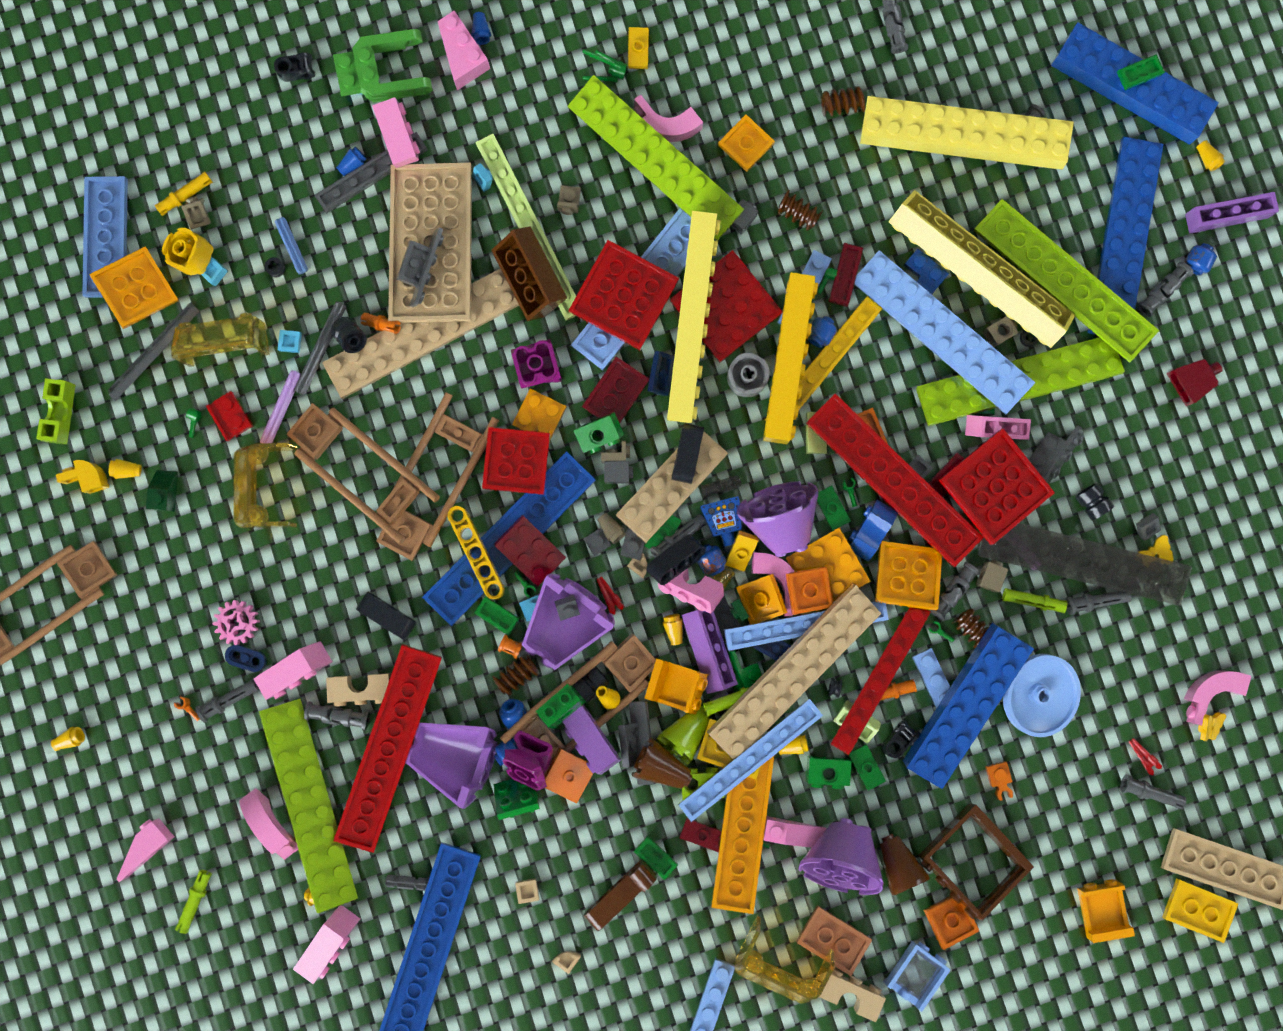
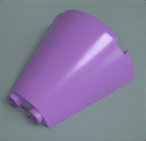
(561, 640)
(453, 758)

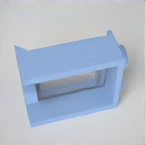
(917, 975)

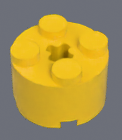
(187, 251)

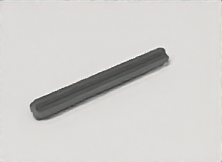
(319, 349)

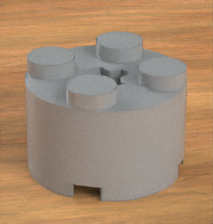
(754, 365)

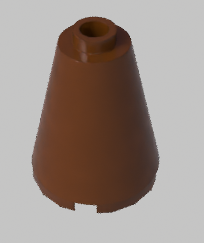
(661, 767)
(901, 866)

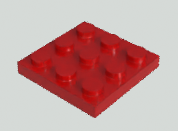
(516, 460)

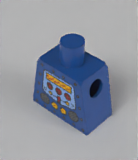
(723, 519)

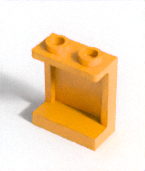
(676, 686)
(1104, 911)

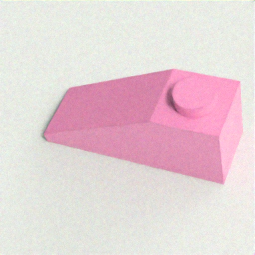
(987, 426)
(791, 832)
(146, 843)

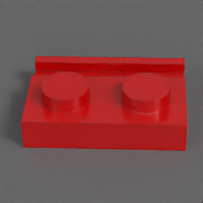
(229, 416)

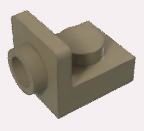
(569, 200)
(195, 212)
(614, 455)

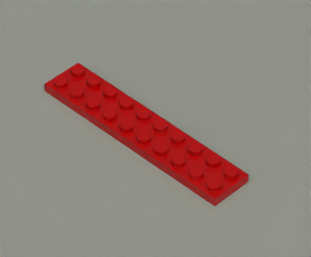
(894, 480)
(387, 748)

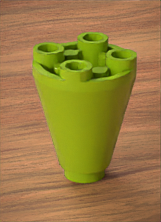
(685, 735)

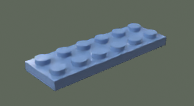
(103, 226)

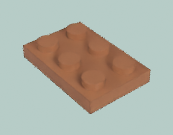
(829, 932)

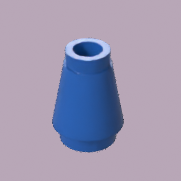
(480, 29)
(352, 160)

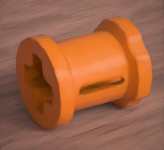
(510, 646)

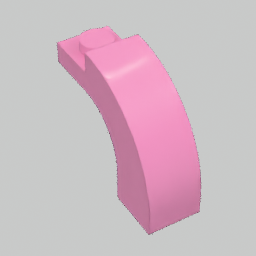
(674, 128)
(769, 564)
(1208, 686)
(265, 826)

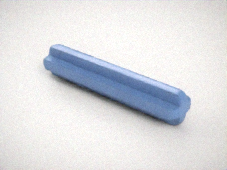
(291, 245)

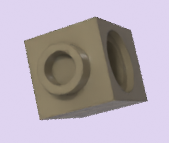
(994, 337)
(992, 576)

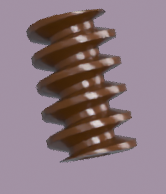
(843, 100)
(799, 211)
(971, 625)
(516, 675)

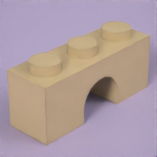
(341, 689)
(868, 1001)

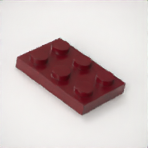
(616, 391)
(529, 550)

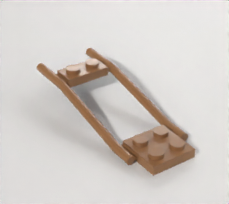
(317, 431)
(413, 527)
(84, 570)
(627, 662)

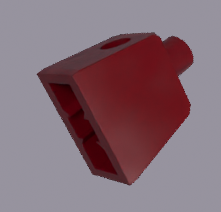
(1195, 380)

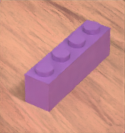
(1232, 212)
(709, 650)
(590, 741)

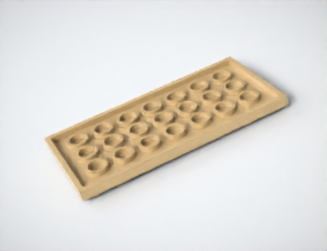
(421, 202)

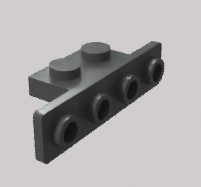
(417, 264)
(1054, 452)
(635, 735)

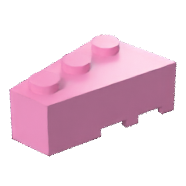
(462, 51)
(396, 132)
(292, 670)
(326, 944)

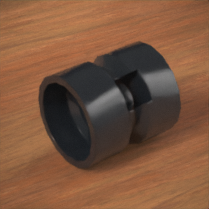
(348, 335)
(1094, 501)
(590, 682)

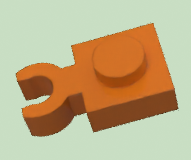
(1000, 776)

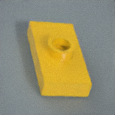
(638, 48)
(741, 550)

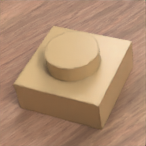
(527, 891)

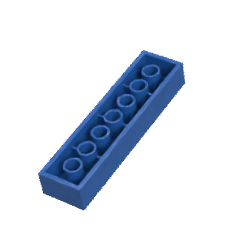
(1160, 101)
(967, 705)

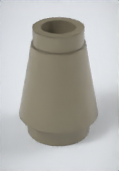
(613, 530)

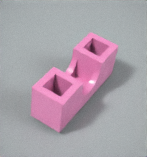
(703, 595)

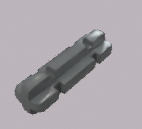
(406, 882)

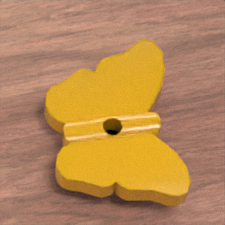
(1161, 548)
(1211, 726)

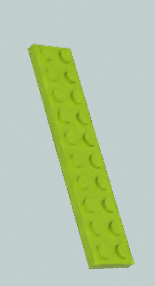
(652, 154)
(1066, 280)
(1049, 370)
(308, 805)

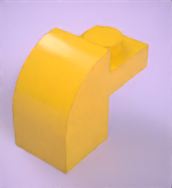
(90, 476)

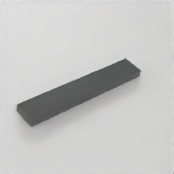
(360, 179)
(151, 352)

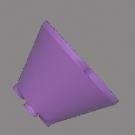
(782, 516)
(844, 859)

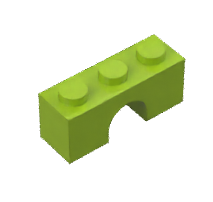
(60, 400)

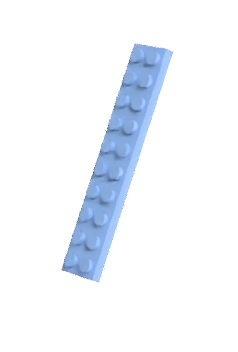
(666, 252)
(943, 332)

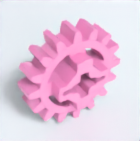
(233, 630)

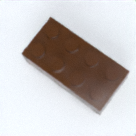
(529, 273)

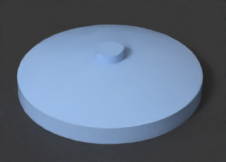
(1043, 696)

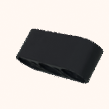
(687, 453)
(675, 559)
(386, 615)

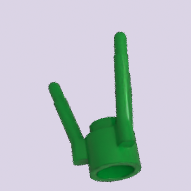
(616, 67)

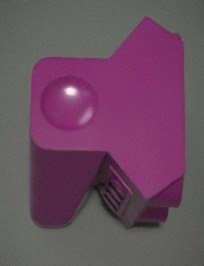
(536, 364)
(528, 761)

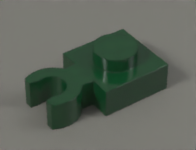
(738, 610)

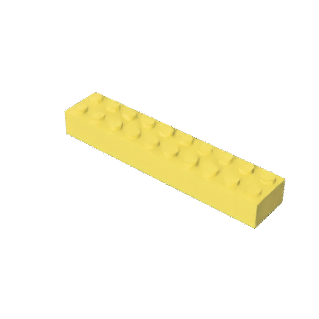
(967, 132)
(982, 269)
(692, 314)

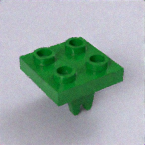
(514, 799)

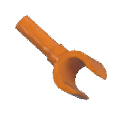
(186, 706)

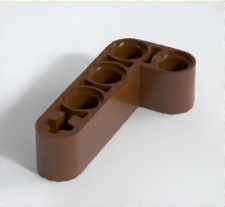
(637, 879)

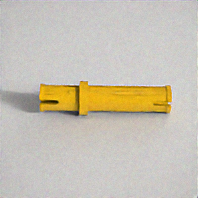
(179, 196)

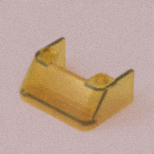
(218, 337)
(246, 511)
(751, 966)

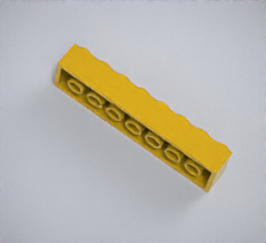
(789, 357)

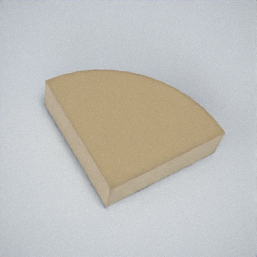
(639, 567)
(566, 960)

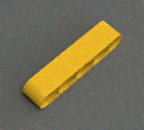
(469, 545)

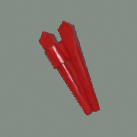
(610, 597)
(1147, 759)

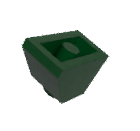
(162, 491)

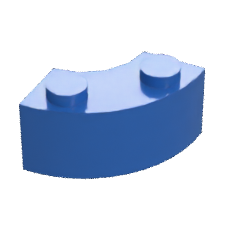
(872, 530)

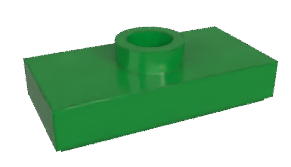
(1140, 72)
(832, 508)
(666, 529)
(497, 615)
(867, 767)
(656, 857)

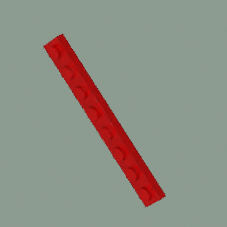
(880, 679)

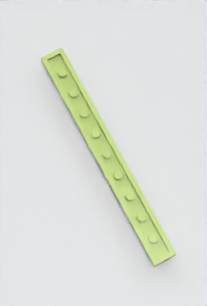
(522, 210)

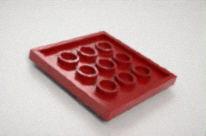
(623, 295)
(737, 307)
(996, 486)

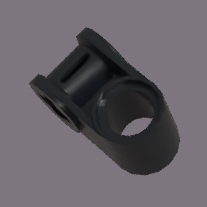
(299, 67)
(901, 738)

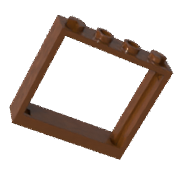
(1022, 867)

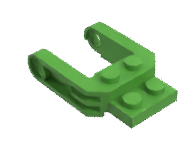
(359, 72)

